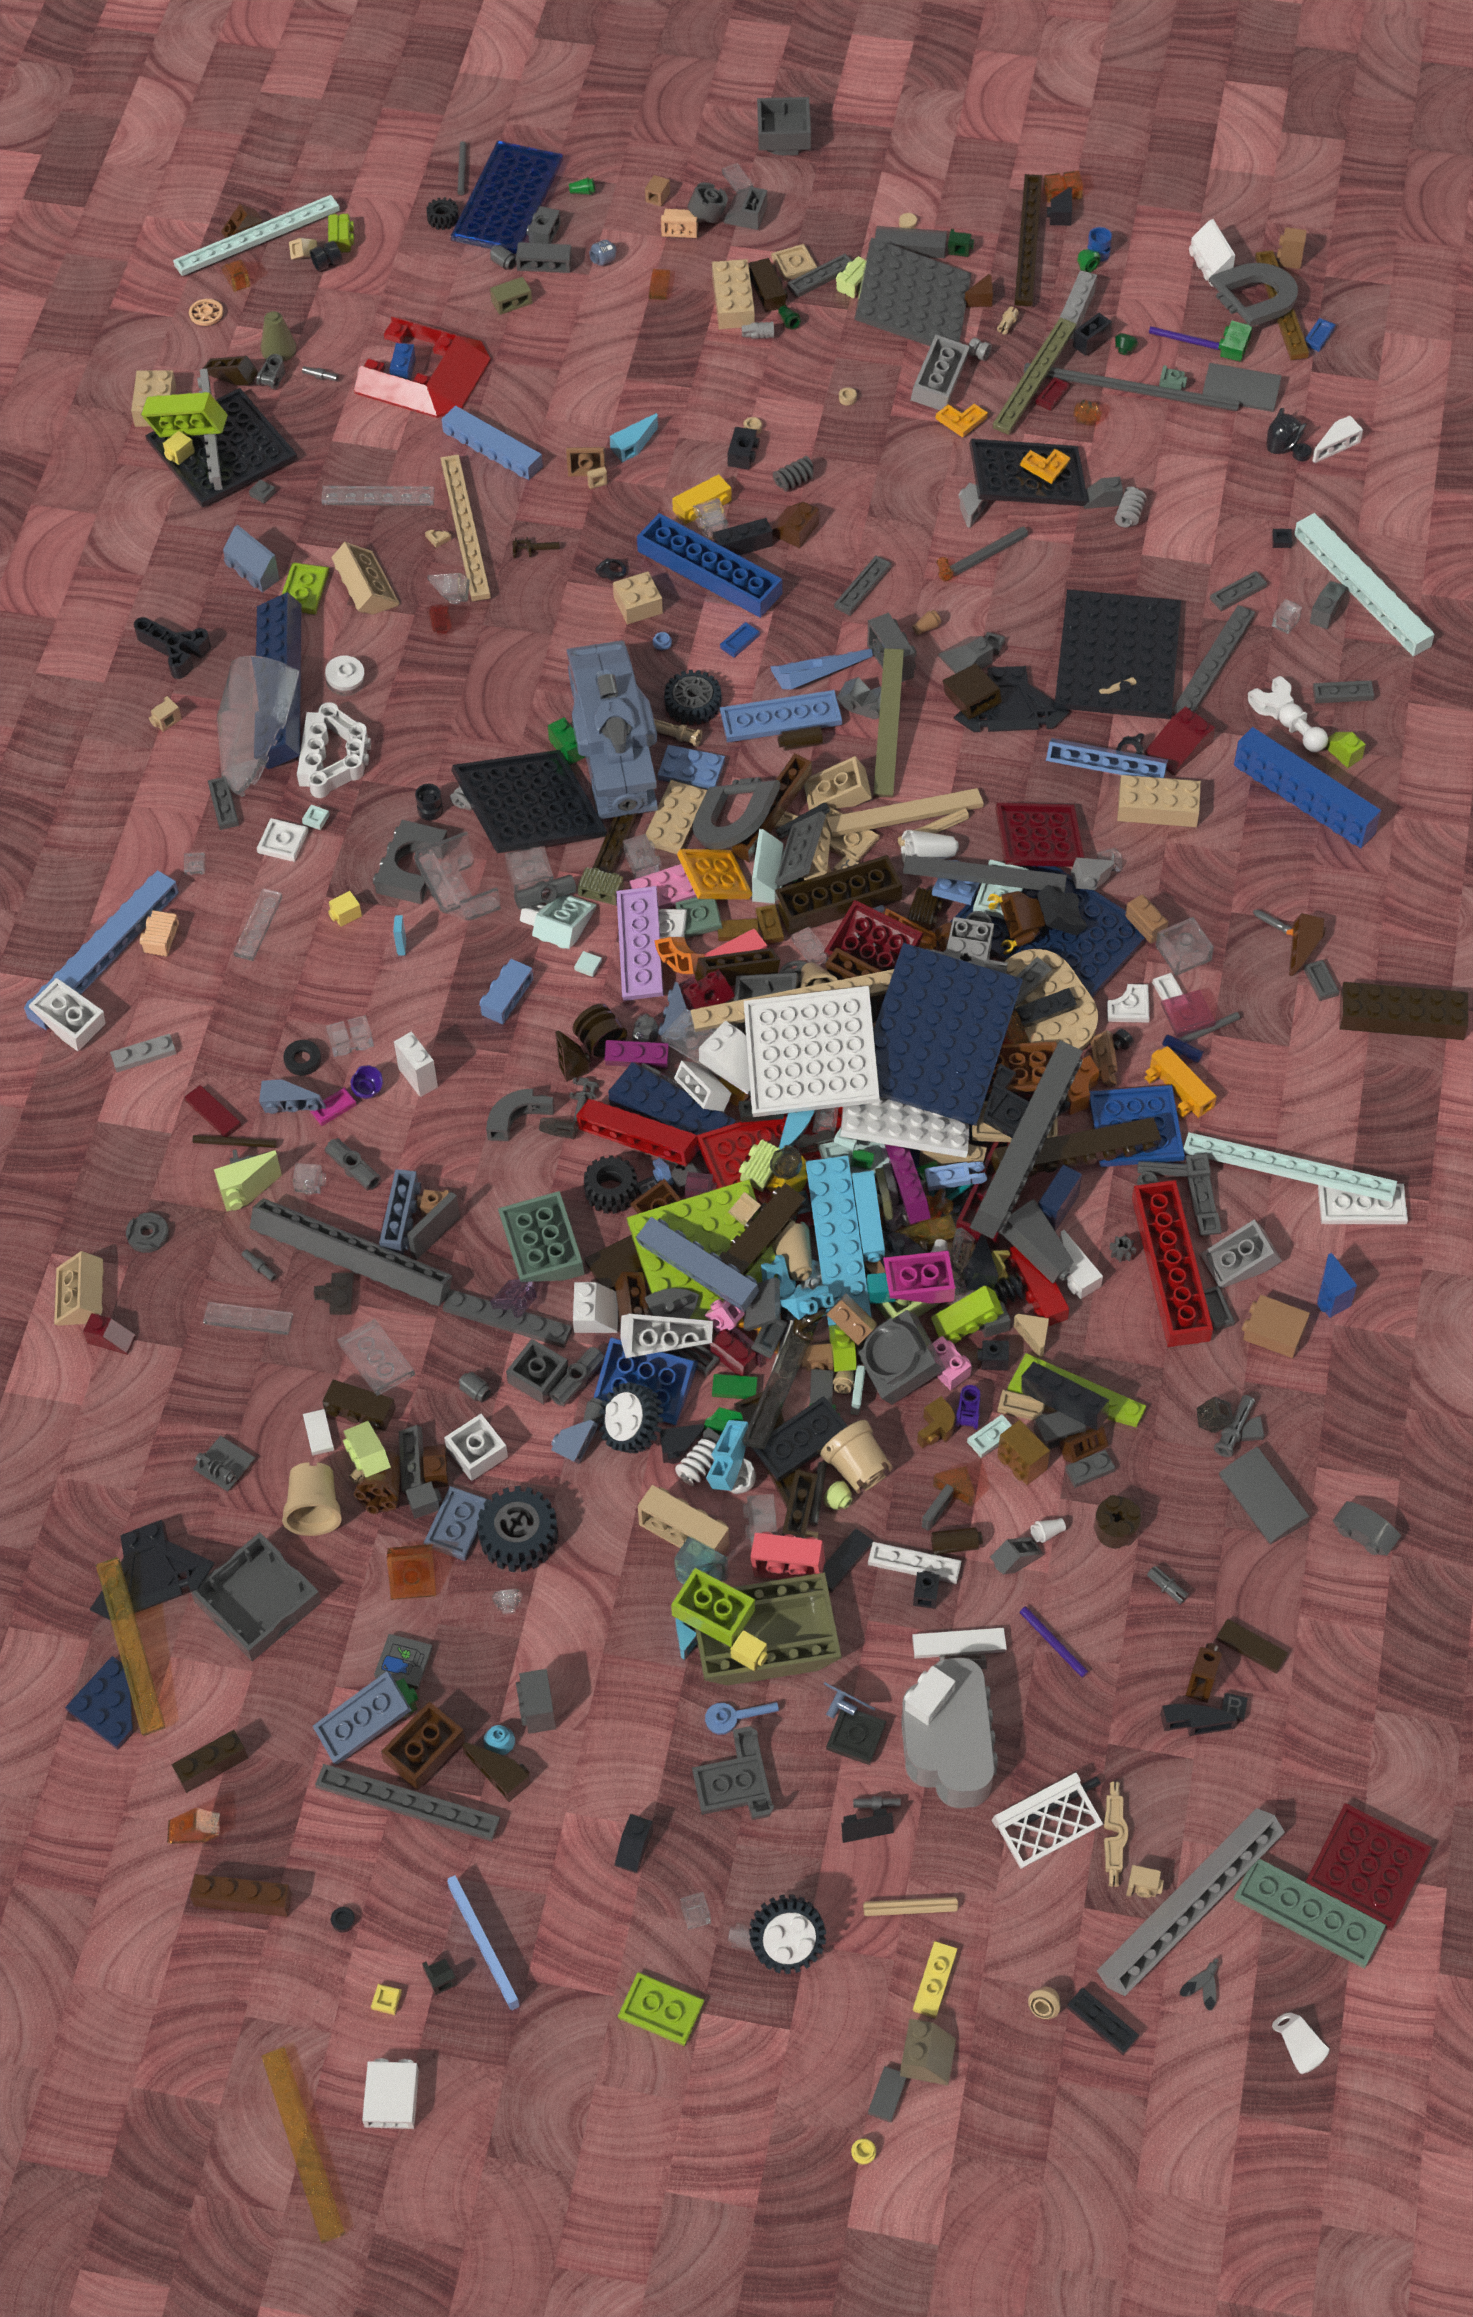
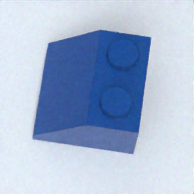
(1336, 1288)

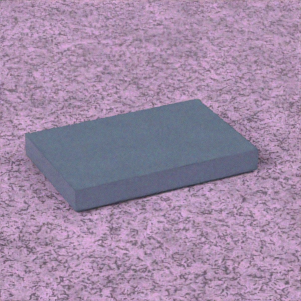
(456, 1523)

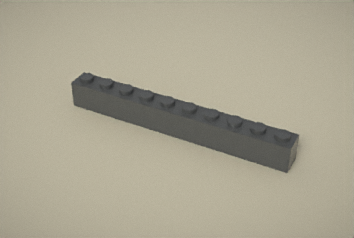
(350, 1252)

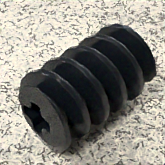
(1009, 1288)

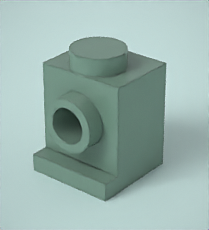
(1172, 379)

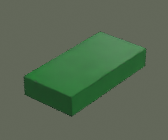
(734, 1386)

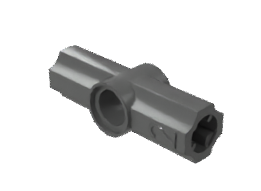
(556, 888)
(360, 1171)
(568, 1385)

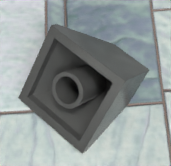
(968, 652)

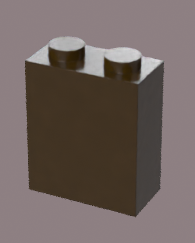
(972, 691)

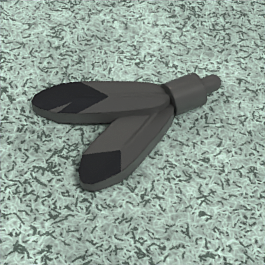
(1207, 1982)

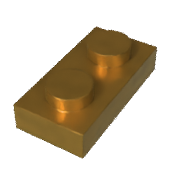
(769, 924)

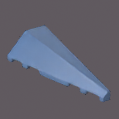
(802, 672)

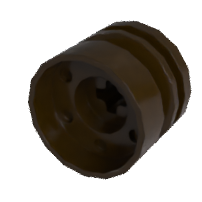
(596, 1026)

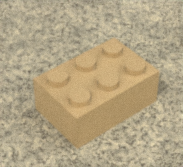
(150, 384)

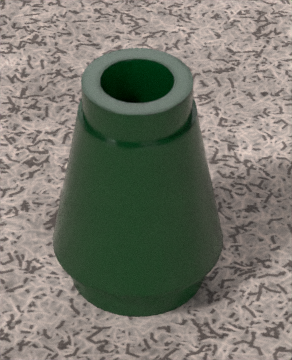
(789, 317)

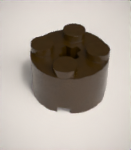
(1115, 1510)

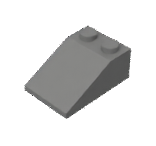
(1241, 1255)

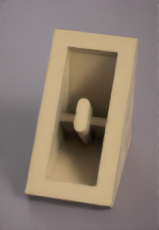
(1033, 1331)

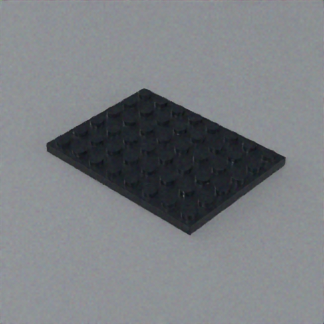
(1112, 641)

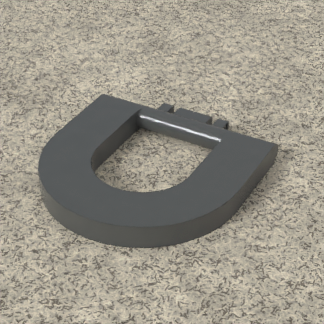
(1256, 272)
(756, 812)

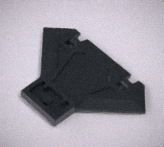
(1019, 705)
(155, 1569)

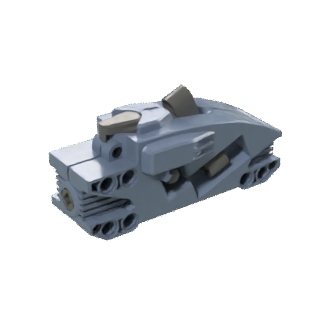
(613, 729)

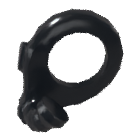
(604, 571)
(1136, 741)

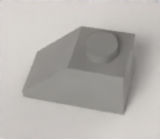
(970, 504)
(1091, 872)

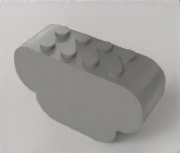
(959, 1742)

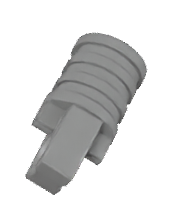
(758, 330)

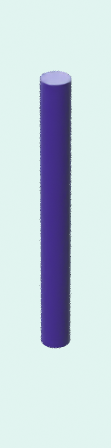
(1184, 338)
(1054, 1642)

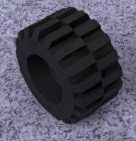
(606, 1170)

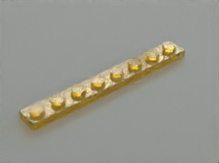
(130, 1646)
(303, 2145)

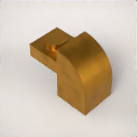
(940, 1420)

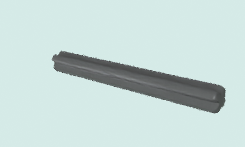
(989, 550)

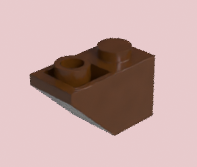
(241, 220)

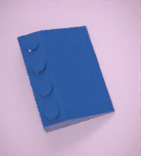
(663, 1372)

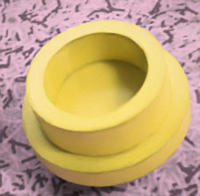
(863, 2151)

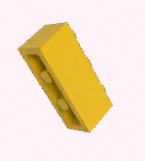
(710, 489)

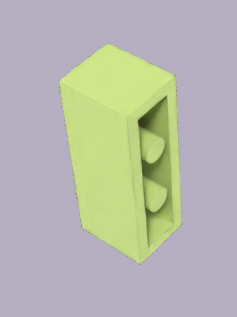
(365, 1449)

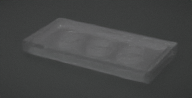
(376, 1357)

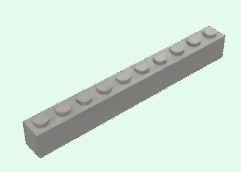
(1190, 1901)

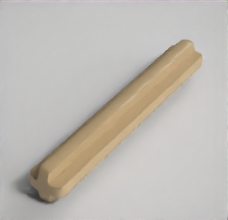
(941, 824)
(910, 1906)

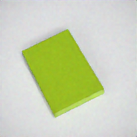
(306, 585)
(661, 2009)

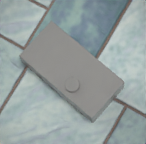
(940, 372)

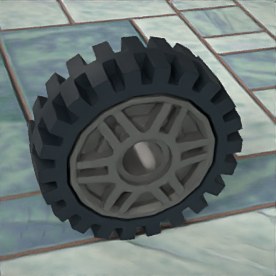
(692, 697)

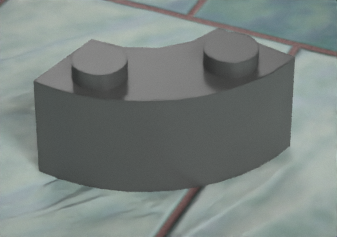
(1366, 1528)

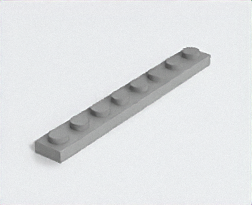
(211, 447)

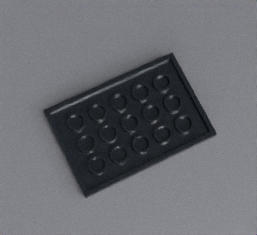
(1003, 479)

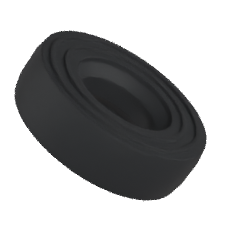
(302, 1068)

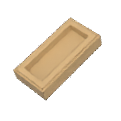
(1020, 1405)

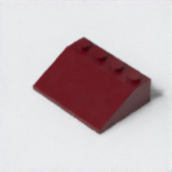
(872, 937)

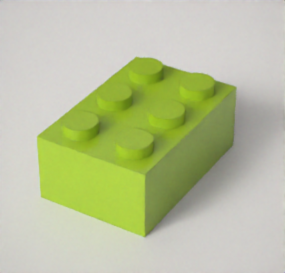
(713, 1607)

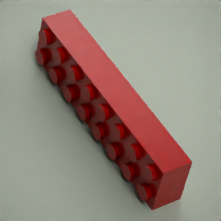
(1172, 1263)

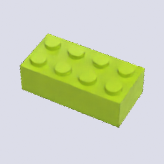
(184, 413)

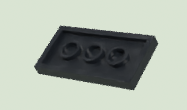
(800, 1438)

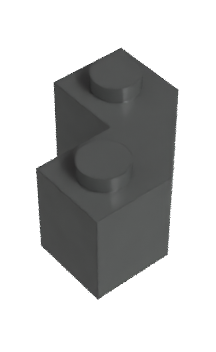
(860, 699)

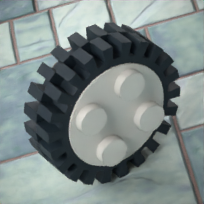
(630, 1418)
(787, 1934)

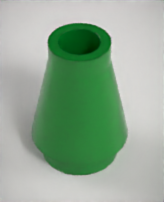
(583, 186)

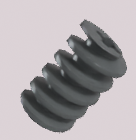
(794, 473)

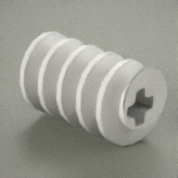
(696, 1461)

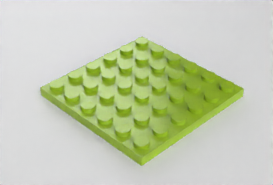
(701, 1220)

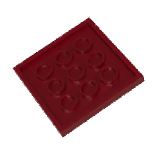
(1039, 834)
(1368, 1865)

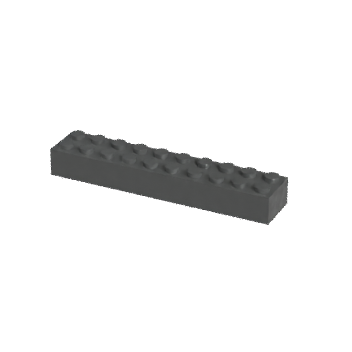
(1027, 1140)

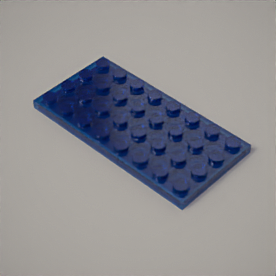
(506, 196)

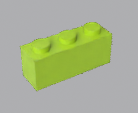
(967, 1314)

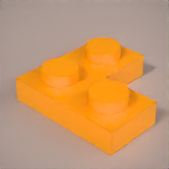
(961, 422)
(1047, 468)

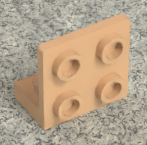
(679, 223)

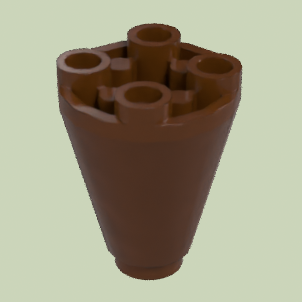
(380, 1490)

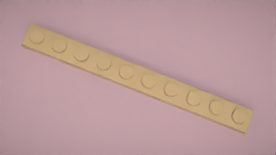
(465, 528)
(733, 1012)

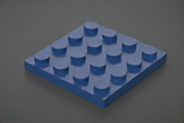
(1135, 1104)

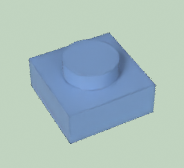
(662, 1171)

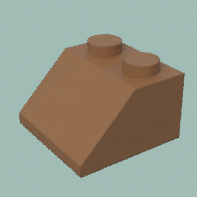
(584, 459)

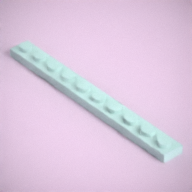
(256, 235)
(1291, 1167)

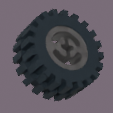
(529, 1542)

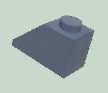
(574, 1440)

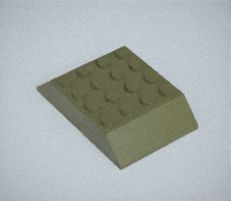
(792, 1620)

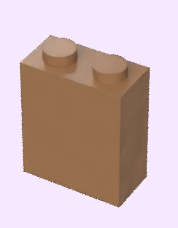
(1275, 1326)

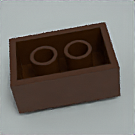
(423, 1745)

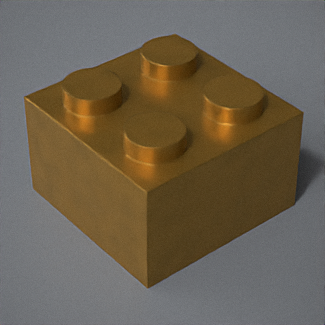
(1023, 1452)

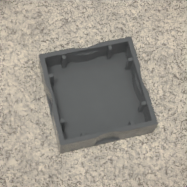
(256, 1597)

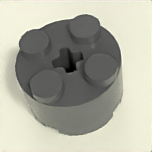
(707, 203)

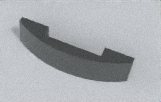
(1201, 1195)

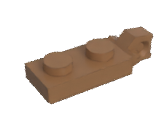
(1105, 1057)

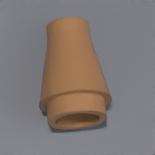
(927, 622)

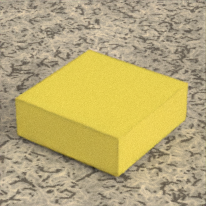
(386, 1999)

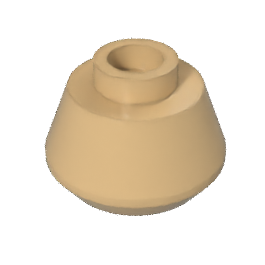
(1044, 2003)

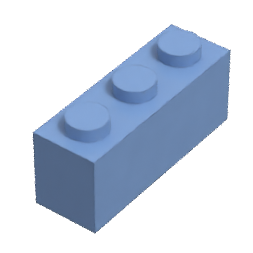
(506, 991)

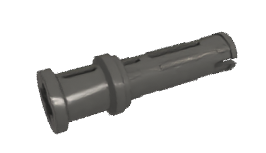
(1231, 1434)

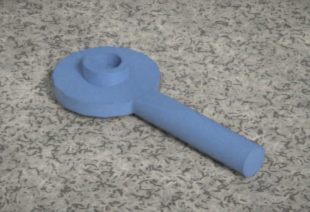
(722, 1717)

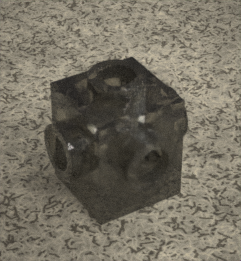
(1214, 1415)

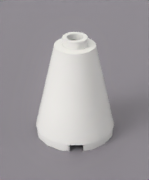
(928, 845)

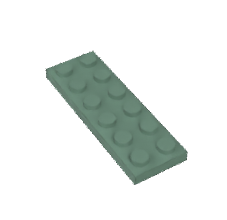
(1309, 1912)

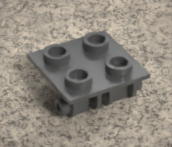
(223, 1463)

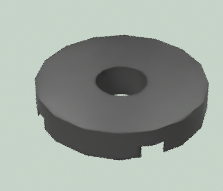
(151, 1242)

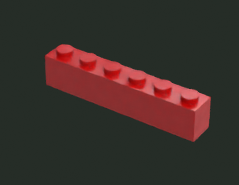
(637, 1132)

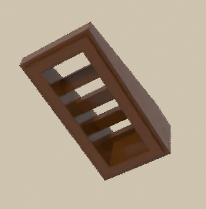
(1070, 1446)

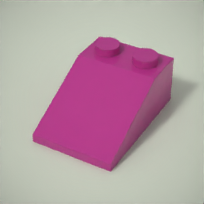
(920, 1277)

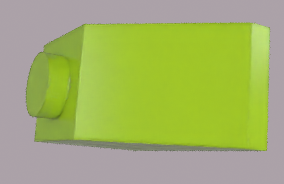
(1346, 747)

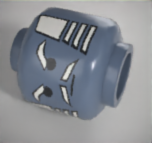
(603, 252)

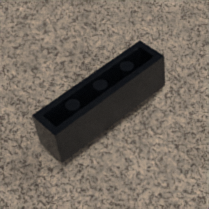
(1065, 1395)

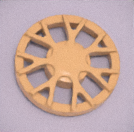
(205, 312)

